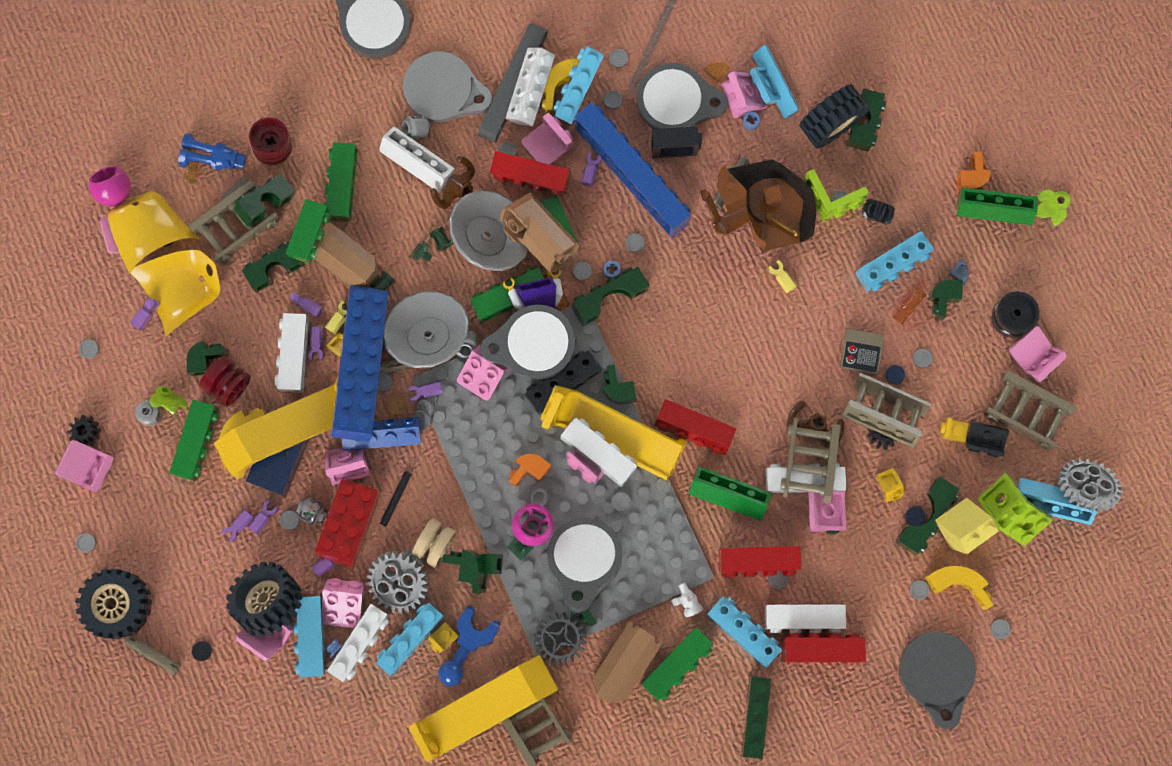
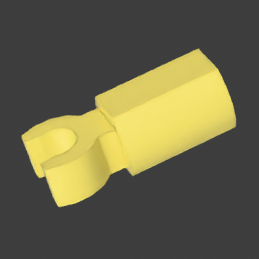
(783, 277)
(337, 319)

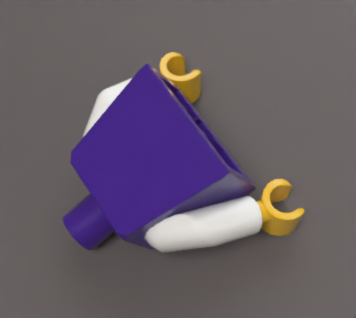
(538, 292)

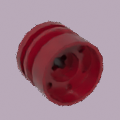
(266, 132)
(224, 381)

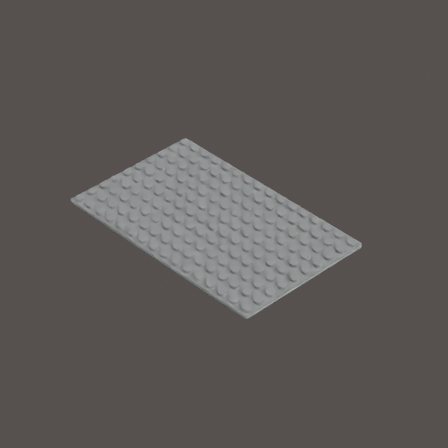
(482, 447)

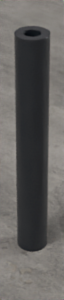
(395, 499)

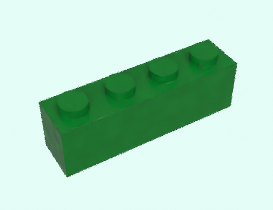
(341, 180)
(997, 206)
(497, 300)
(194, 440)
(730, 493)
(676, 664)

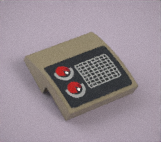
(861, 351)

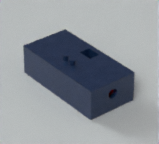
(277, 470)

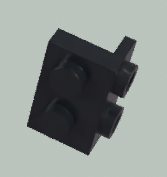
(986, 439)

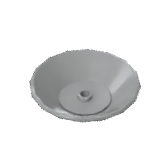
(479, 215)
(425, 315)

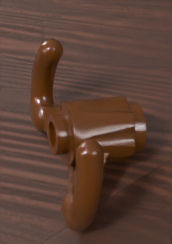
(456, 185)
(815, 422)

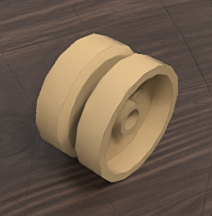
(433, 542)

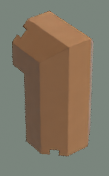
(539, 231)
(346, 259)
(625, 664)

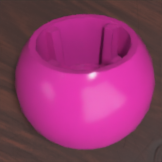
(110, 186)
(529, 537)

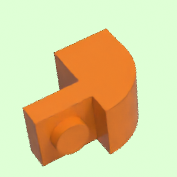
(976, 177)
(530, 464)

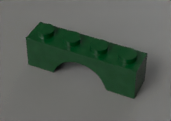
(630, 284)
(941, 496)
(756, 717)

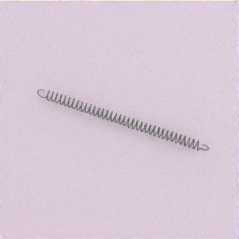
(651, 45)

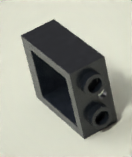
(675, 142)

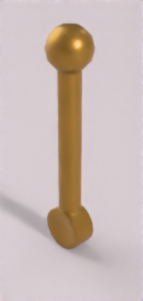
(769, 217)

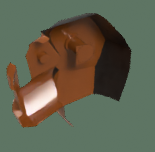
(762, 189)

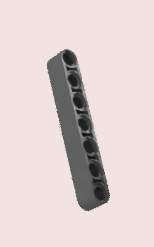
(495, 117)

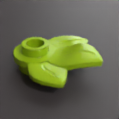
(1051, 208)
(165, 397)

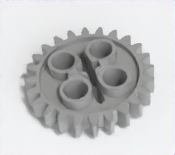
(1090, 485)
(391, 596)

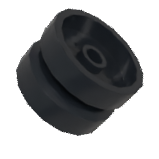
(1023, 306)

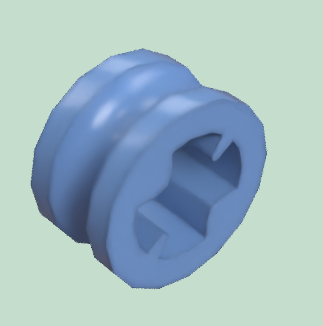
(754, 116)
(607, 266)
(334, 648)

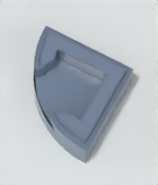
(960, 271)

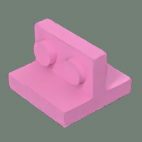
(742, 94)
(345, 465)
(827, 516)

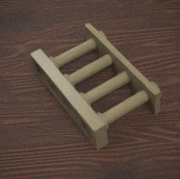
(217, 215)
(1045, 400)
(882, 423)
(827, 471)
(520, 738)

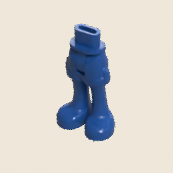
(221, 155)

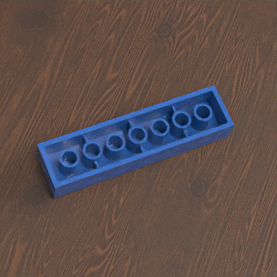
(632, 170)
(359, 364)

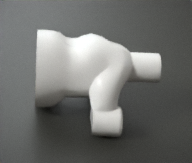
(688, 600)

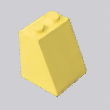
(966, 526)

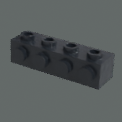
(572, 377)

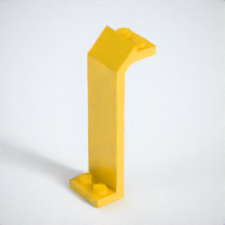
(277, 431)
(645, 445)
(483, 708)

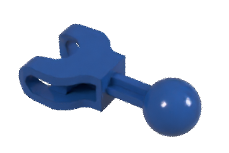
(451, 672)

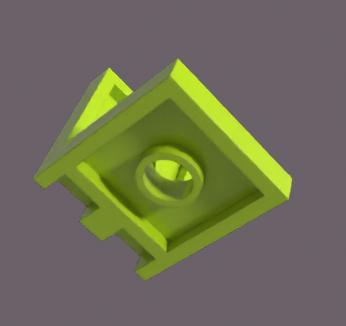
(837, 208)
(1013, 511)

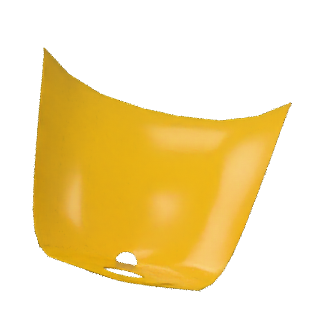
(145, 227)
(176, 285)

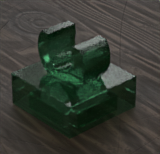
(420, 252)
(518, 549)

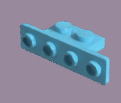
(772, 83)

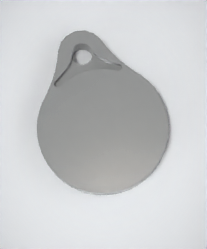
(443, 88)

